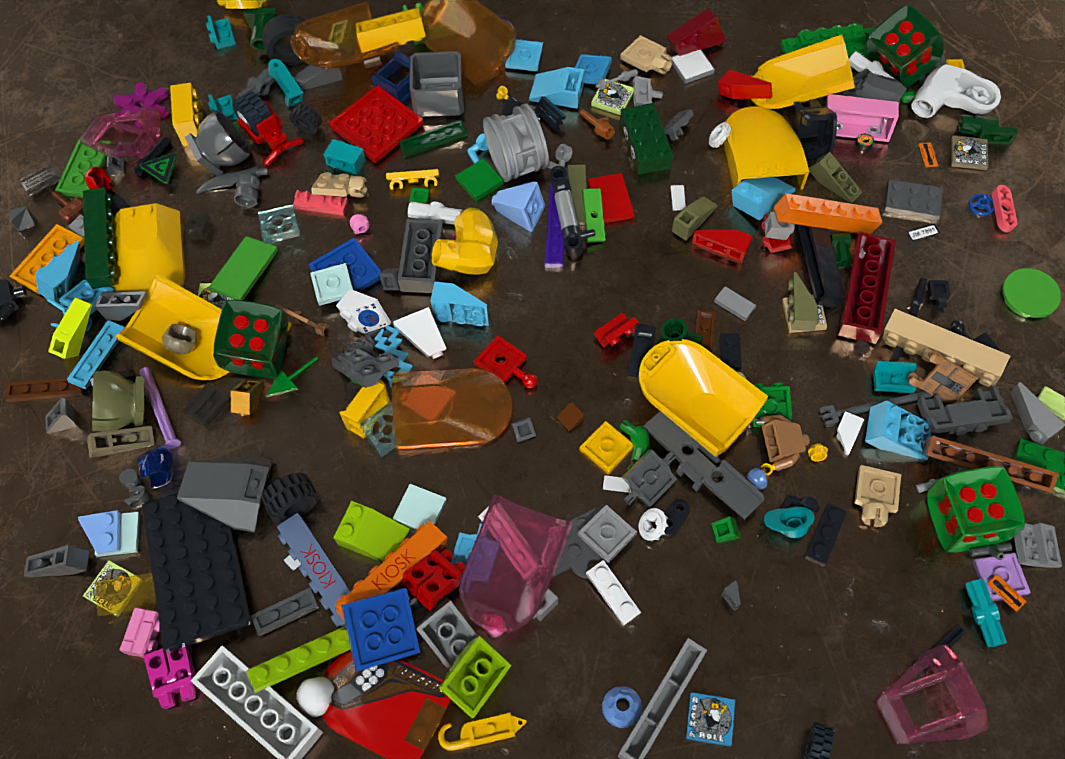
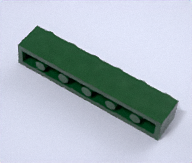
(99, 238)

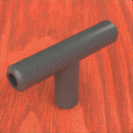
(994, 550)

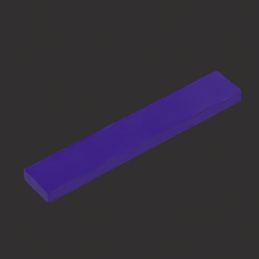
(554, 242)

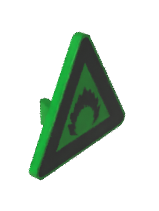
(160, 167)

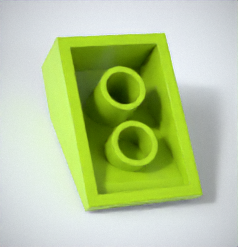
(369, 532)
(474, 676)

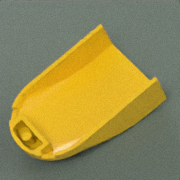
(763, 147)

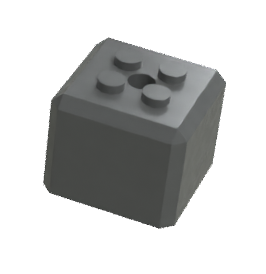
(437, 83)

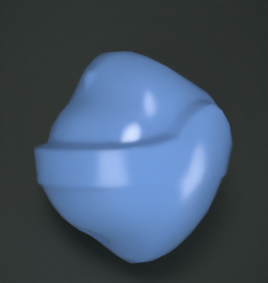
(757, 478)

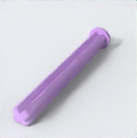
(159, 409)

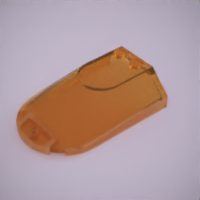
(473, 32)
(332, 39)
(448, 408)

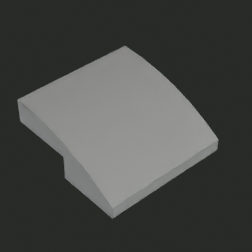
(1038, 546)

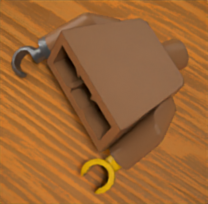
(783, 441)

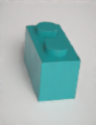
(344, 156)

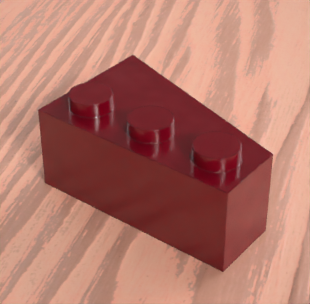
(697, 34)

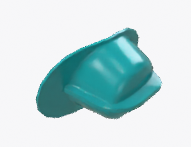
(790, 521)

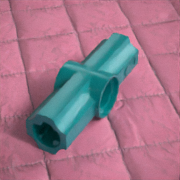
(985, 613)

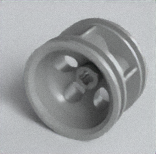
(516, 143)

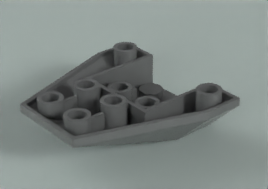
(227, 489)

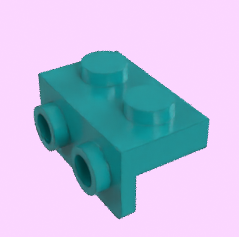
(893, 376)

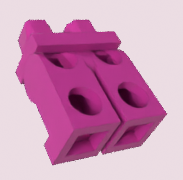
(171, 674)

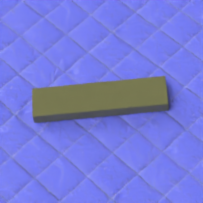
(577, 182)

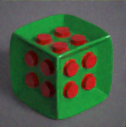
(975, 509)

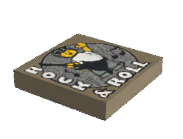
(969, 152)

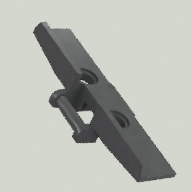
(733, 489)

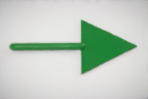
(283, 383)

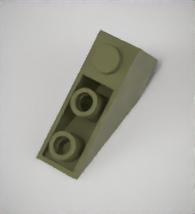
(834, 177)
(692, 217)
(803, 307)

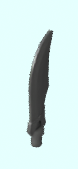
(230, 179)

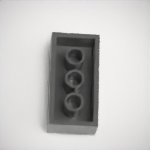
(416, 265)

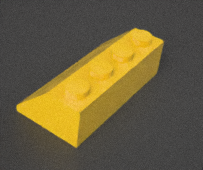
(390, 29)

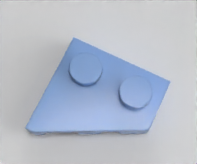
(103, 531)

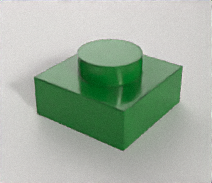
(419, 195)

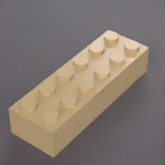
(921, 337)

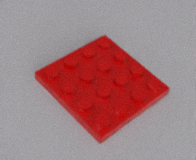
(376, 123)

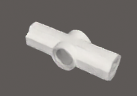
(860, 63)
(434, 211)

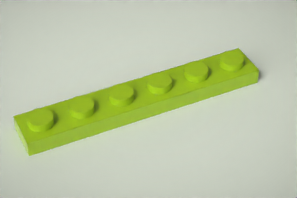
(298, 659)

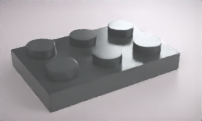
(913, 199)

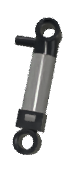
(567, 213)

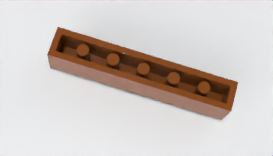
(974, 458)

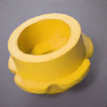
(818, 452)

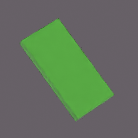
(81, 160)
(243, 269)

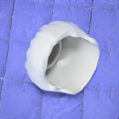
(315, 696)

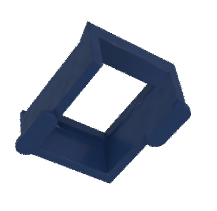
(400, 91)

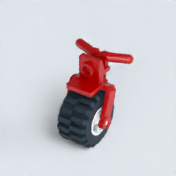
(262, 124)

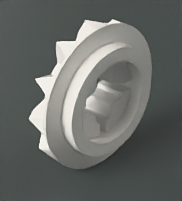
(719, 134)
(645, 527)

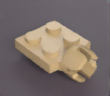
(647, 55)
(339, 185)
(877, 494)

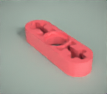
(1005, 219)

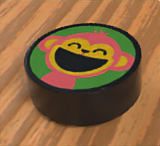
(864, 141)

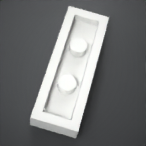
(613, 592)

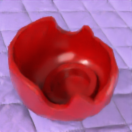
(97, 178)

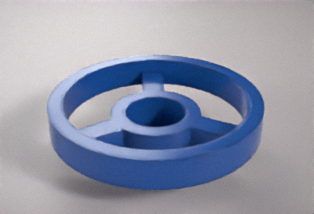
(984, 198)

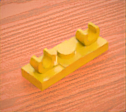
(413, 177)

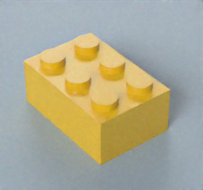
(185, 110)

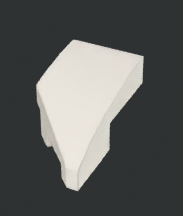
(848, 430)

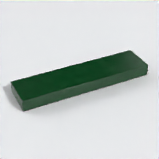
(432, 138)

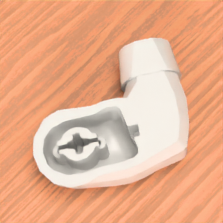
(955, 89)

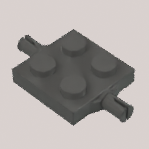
(649, 478)

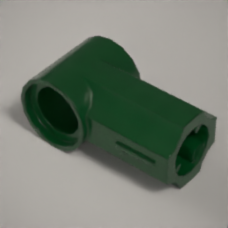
(841, 246)

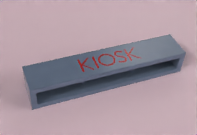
(313, 564)

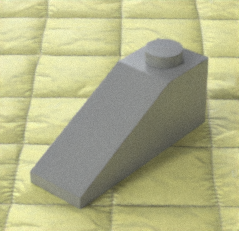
(1035, 416)

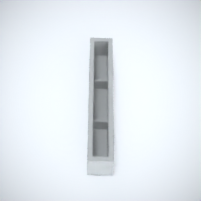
(663, 701)

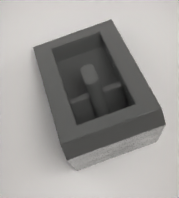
(61, 417)

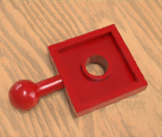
(514, 359)

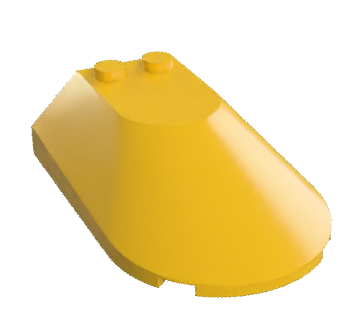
(807, 74)
(148, 244)
(170, 305)
(699, 393)

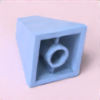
(520, 204)

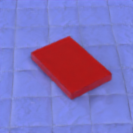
(614, 197)

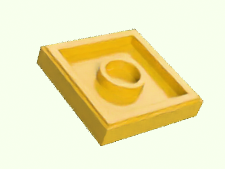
(606, 447)

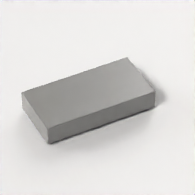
(735, 303)

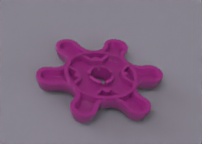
(141, 96)

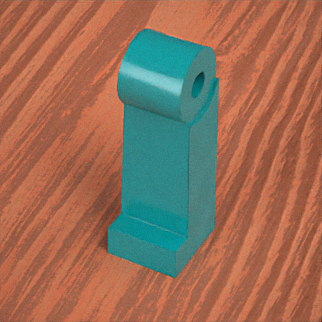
(292, 91)

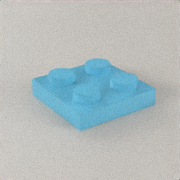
(525, 55)

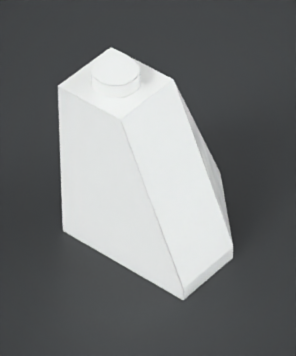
(422, 332)

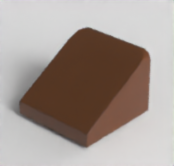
(571, 416)

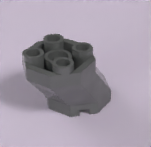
(876, 87)

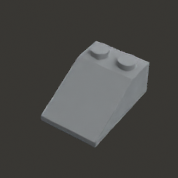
(445, 631)

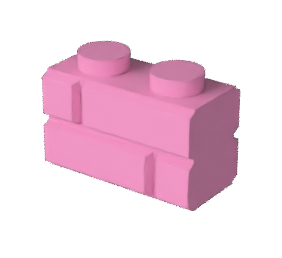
(141, 633)

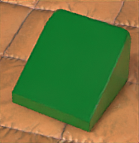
(725, 530)

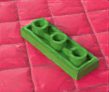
(593, 205)

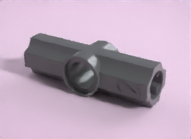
(259, 85)

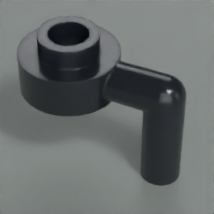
(807, 502)

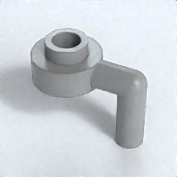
(562, 154)

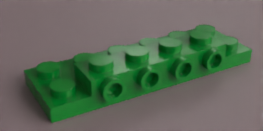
(853, 35)

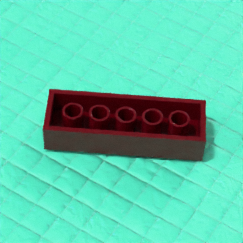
(867, 288)

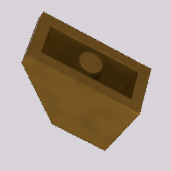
(246, 396)

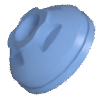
(619, 718)

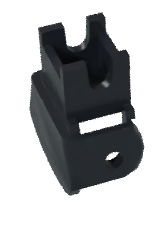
(815, 122)

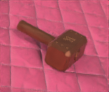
(71, 209)

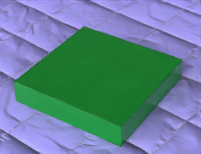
(479, 180)

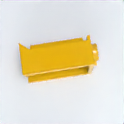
(363, 406)

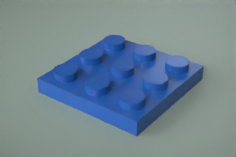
(360, 266)
(380, 629)

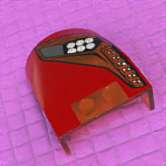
(385, 707)

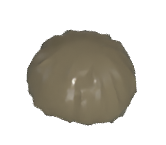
(179, 339)

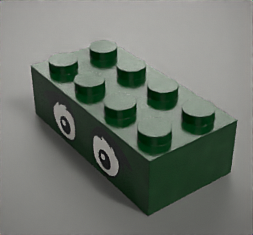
(646, 138)

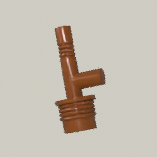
(601, 125)

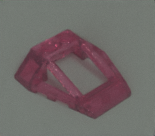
(149, 121)
(951, 670)

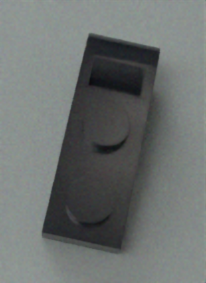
(642, 344)

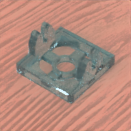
(287, 210)
(367, 427)

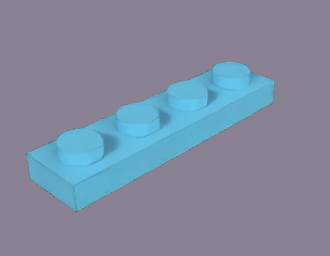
(95, 355)

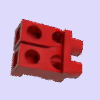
(433, 577)

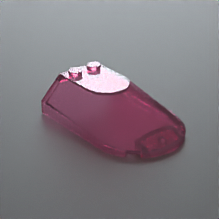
(511, 565)

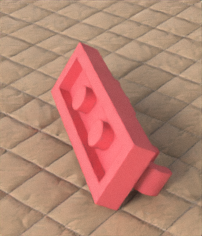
(320, 203)

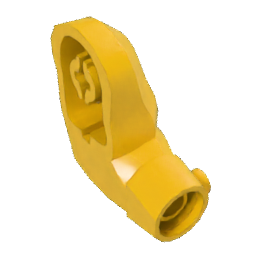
(474, 244)

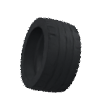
(276, 29)

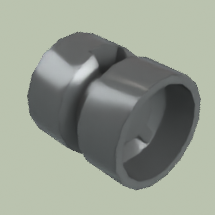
(247, 190)

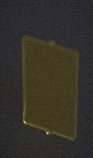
(125, 594)

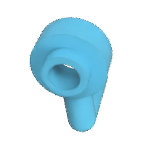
(480, 145)

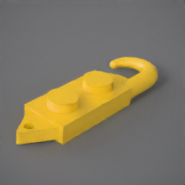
(483, 731)

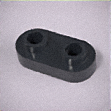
(676, 517)

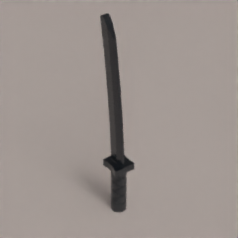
(916, 304)

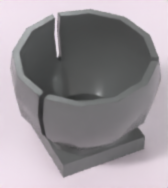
(218, 143)

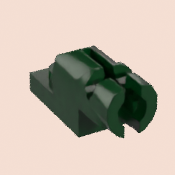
(986, 128)

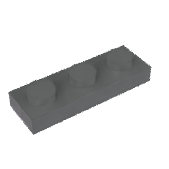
(284, 611)

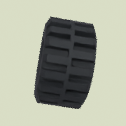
(289, 496)

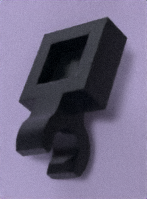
(940, 292)

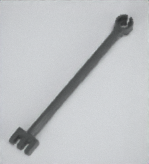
(834, 415)

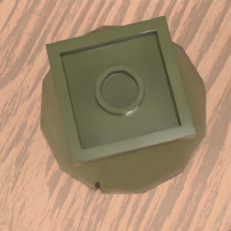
(116, 402)

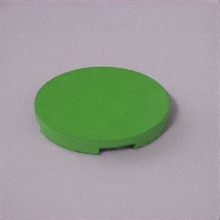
(1031, 293)

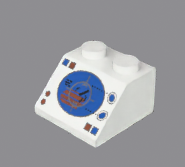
(362, 312)

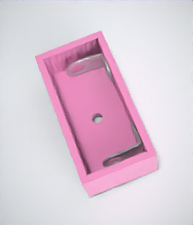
(863, 116)

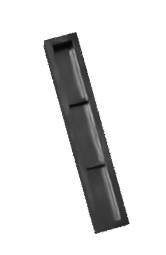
(821, 266)

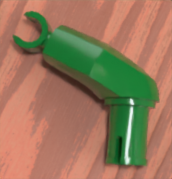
(639, 439)

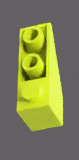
(71, 330)

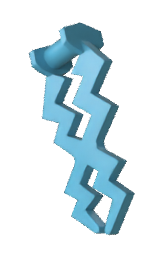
(405, 367)

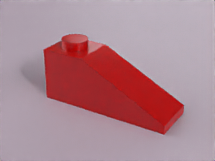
(742, 86)
(725, 242)

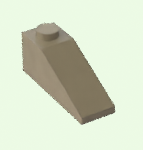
(119, 441)

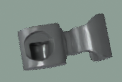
(134, 484)

